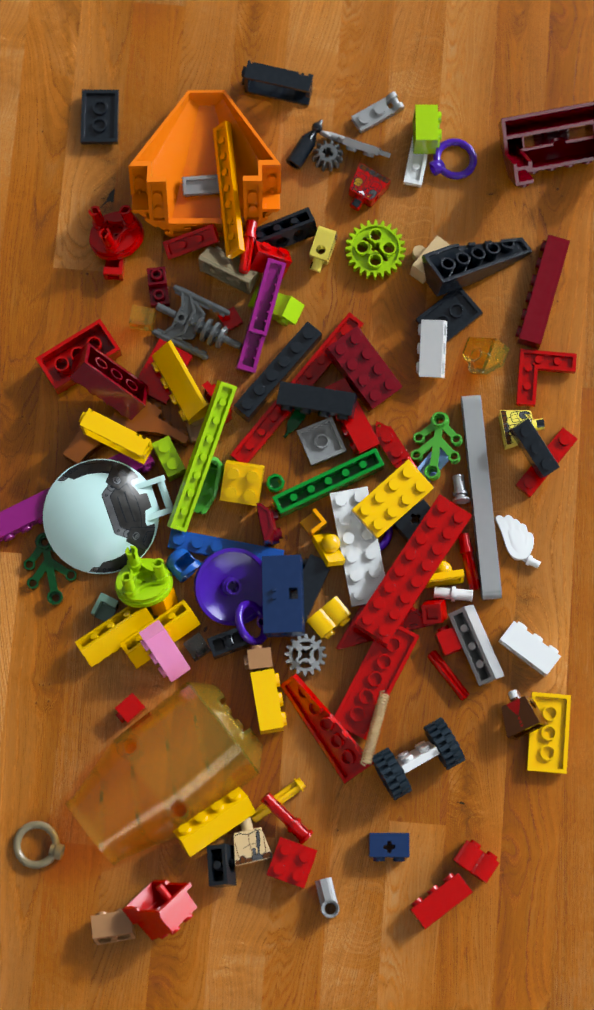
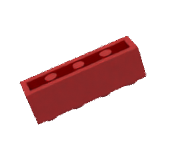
(356, 429)

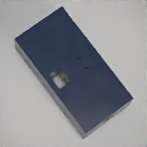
(283, 596)

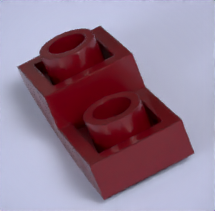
(158, 286)

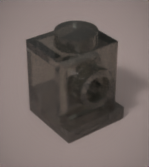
(196, 647)

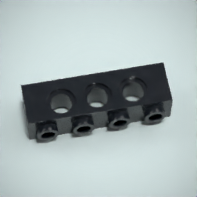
(288, 229)

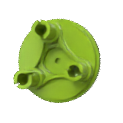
(143, 580)

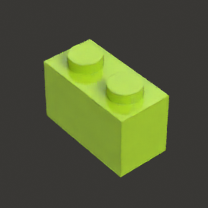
(169, 458)

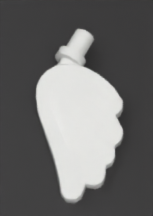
(517, 540)

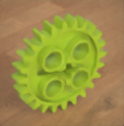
(363, 260)

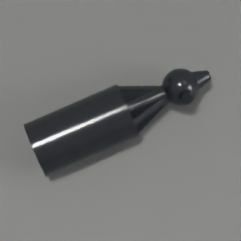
(304, 147)

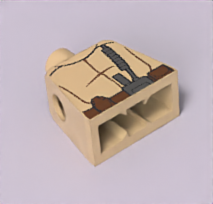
(250, 844)

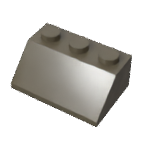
(216, 264)

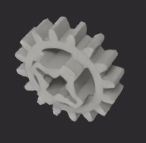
(299, 649)

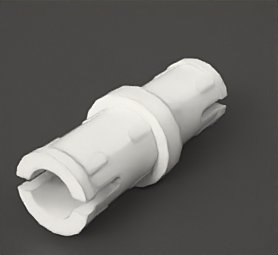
(453, 593)

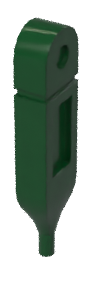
(294, 422)

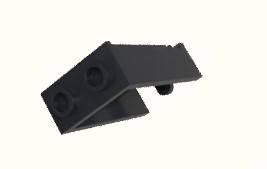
(277, 83)

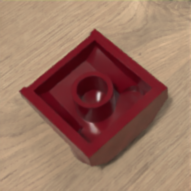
(269, 530)

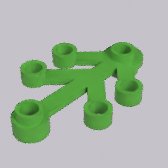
(436, 443)

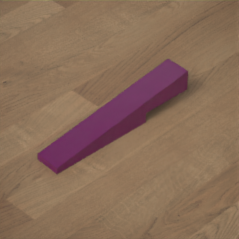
(260, 316)

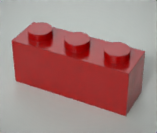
(440, 900)

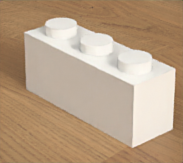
(432, 348)
(530, 648)

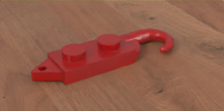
(392, 445)

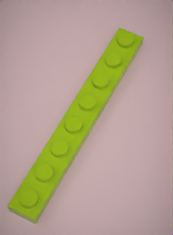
(201, 456)

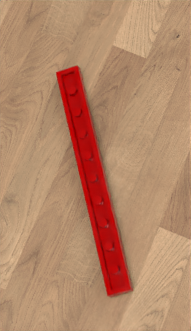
(307, 376)

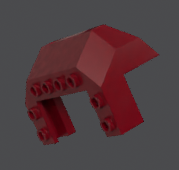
(551, 141)

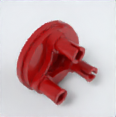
(115, 233)

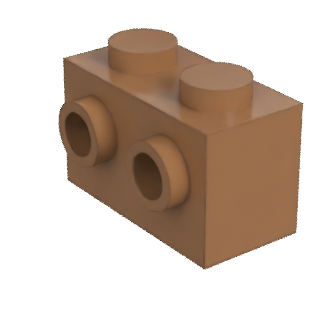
(258, 659)
(112, 927)

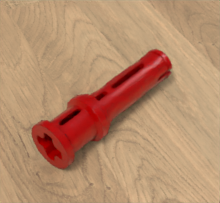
(293, 823)

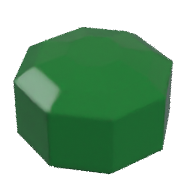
(275, 483)

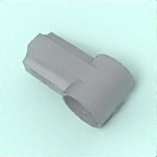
(327, 895)

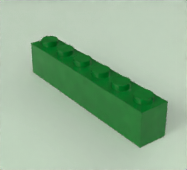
(328, 482)

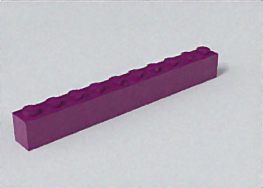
(30, 511)

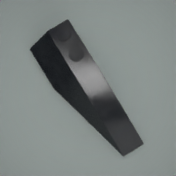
(466, 264)

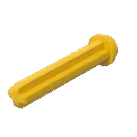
(282, 796)

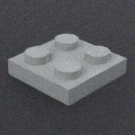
(321, 441)

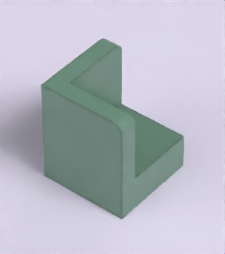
(105, 607)

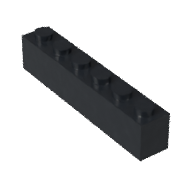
(277, 371)

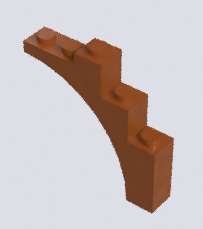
(146, 423)

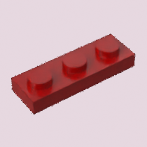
(191, 241)

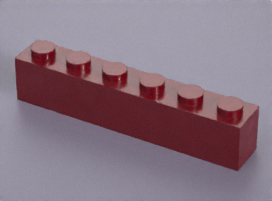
(543, 291)

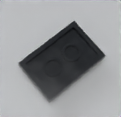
(100, 117)
(454, 308)

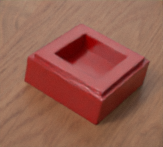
(232, 320)

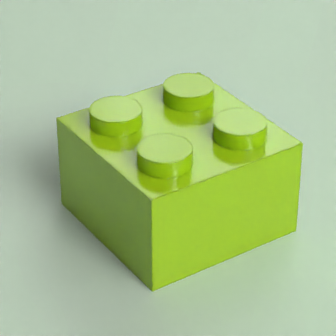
(426, 129)

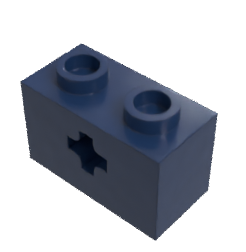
(398, 840)

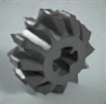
(334, 155)

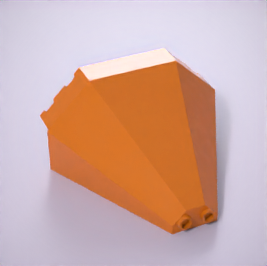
(186, 148)

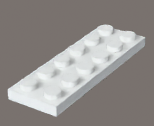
(358, 546)

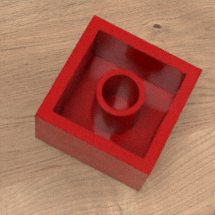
(292, 862)

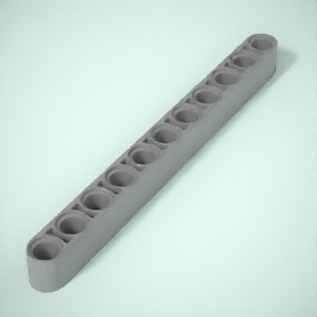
(481, 497)

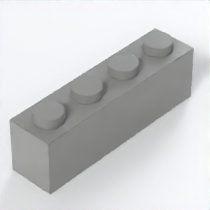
(476, 645)

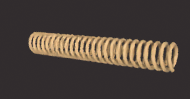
(375, 730)

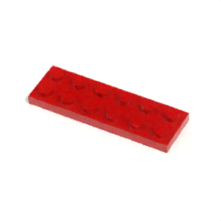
(376, 673)

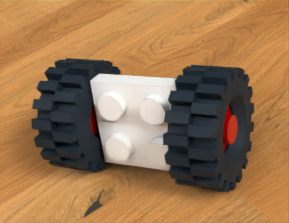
(440, 744)

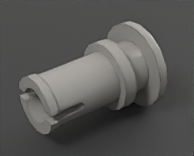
(459, 490)

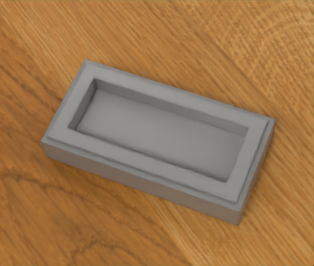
(200, 185)

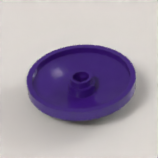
(226, 581)

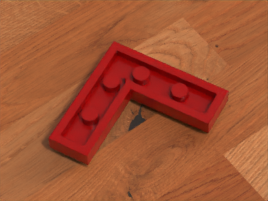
(536, 360)

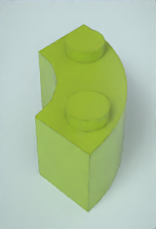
(286, 309)

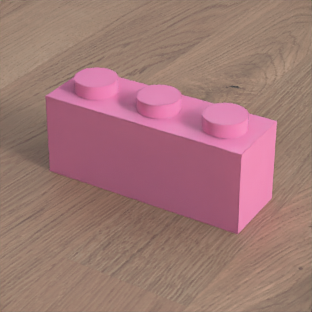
(163, 651)

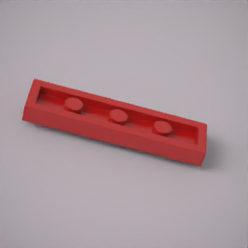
(558, 447)

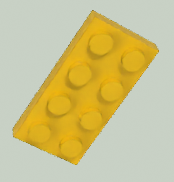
(392, 499)
(550, 743)

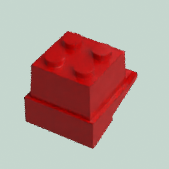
(161, 908)

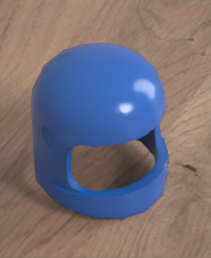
(182, 564)

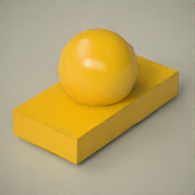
(328, 548)
(445, 576)

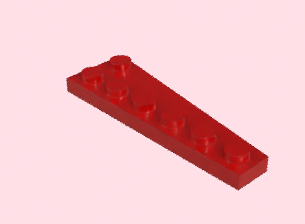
(329, 733)

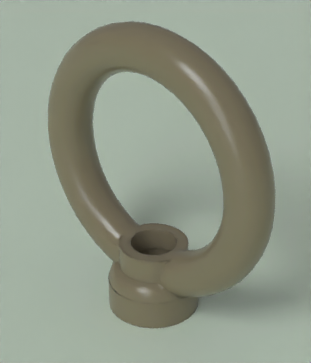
(55, 852)

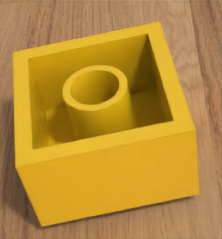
(242, 482)

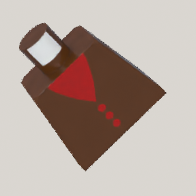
(521, 715)

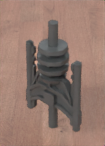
(190, 322)

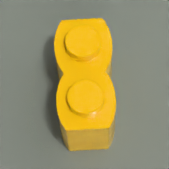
(329, 618)

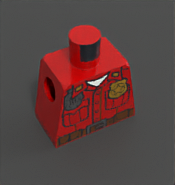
(367, 187)

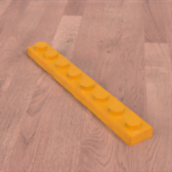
(228, 190)

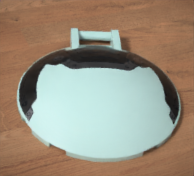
(100, 512)

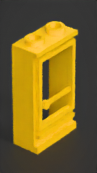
(115, 436)

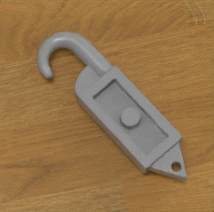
(353, 145)

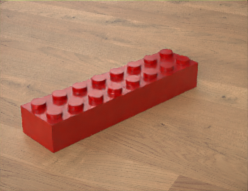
(412, 570)

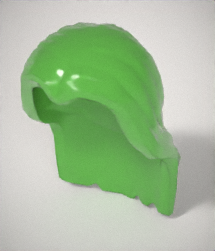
(210, 486)

